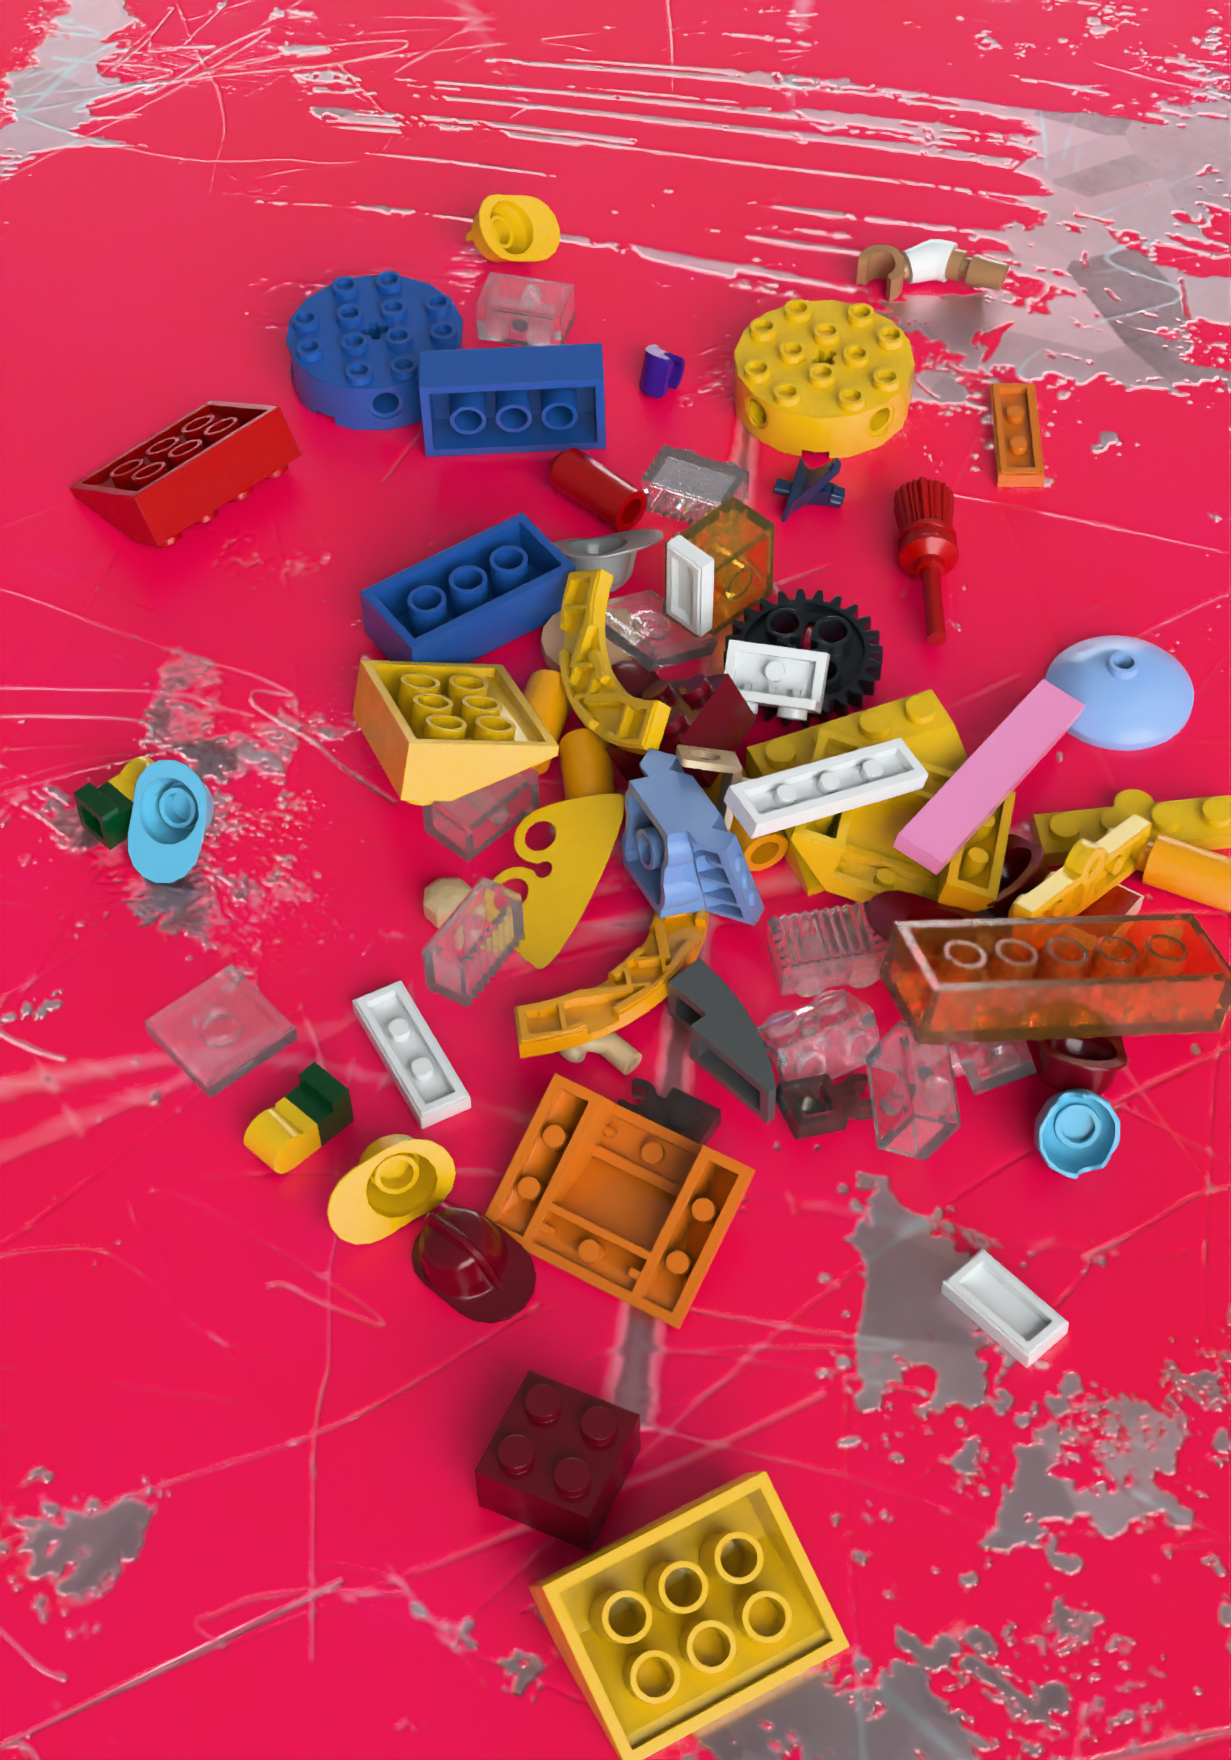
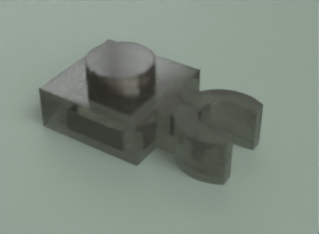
(819, 1107)
(675, 1112)

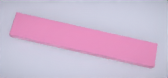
(988, 777)

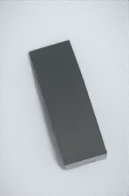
(723, 1037)

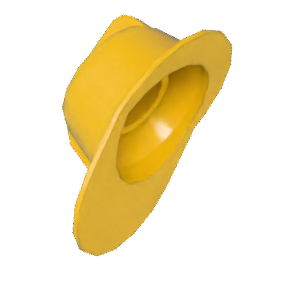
(514, 229)
(390, 1188)

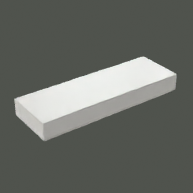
(411, 1054)

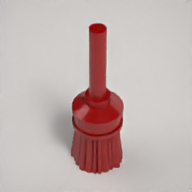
(927, 544)

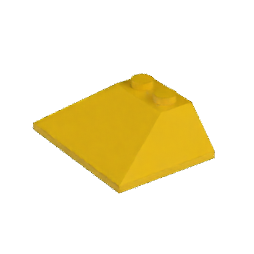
(855, 852)

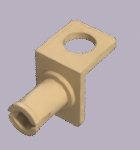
(719, 761)

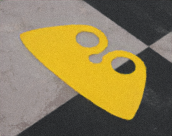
(578, 856)

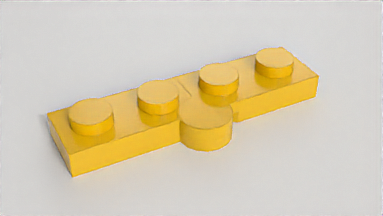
(1195, 821)
(1087, 873)

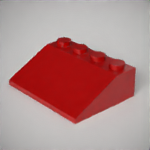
(189, 470)

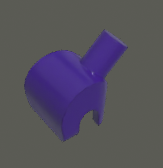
(660, 371)

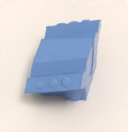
(681, 846)

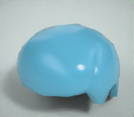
(1076, 1132)

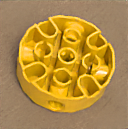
(823, 378)

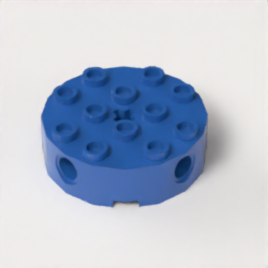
(361, 344)

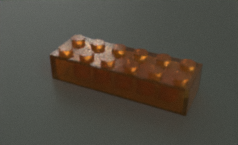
(1055, 977)

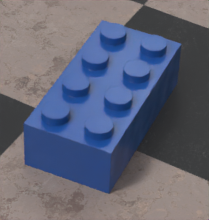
(512, 399)
(468, 596)

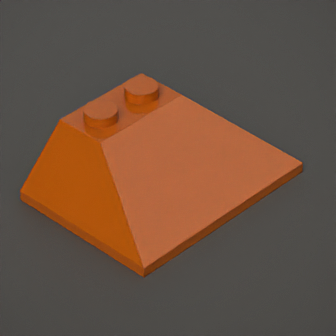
(618, 1200)

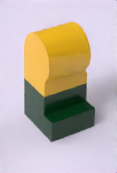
(108, 809)
(300, 1121)

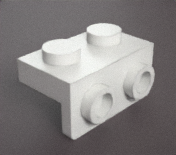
(778, 677)

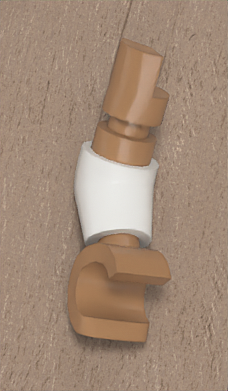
(928, 262)

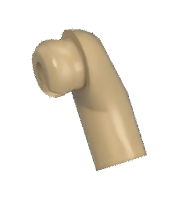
(610, 1047)

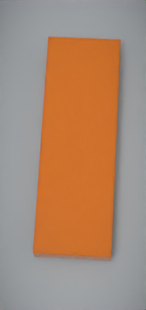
(1016, 435)

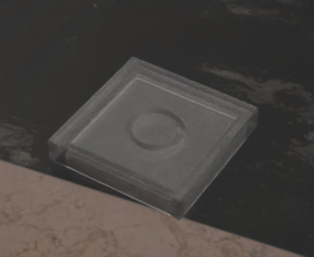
(650, 635)
(220, 1030)

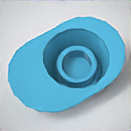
(168, 821)

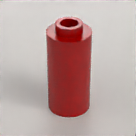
(598, 489)

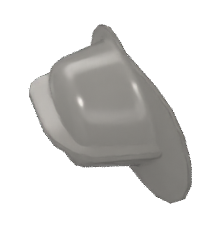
(609, 552)

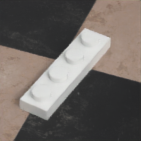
(825, 787)

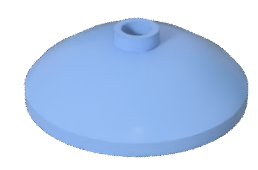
(1129, 691)

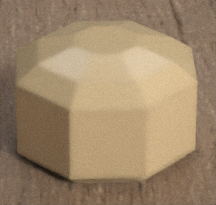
(443, 898)

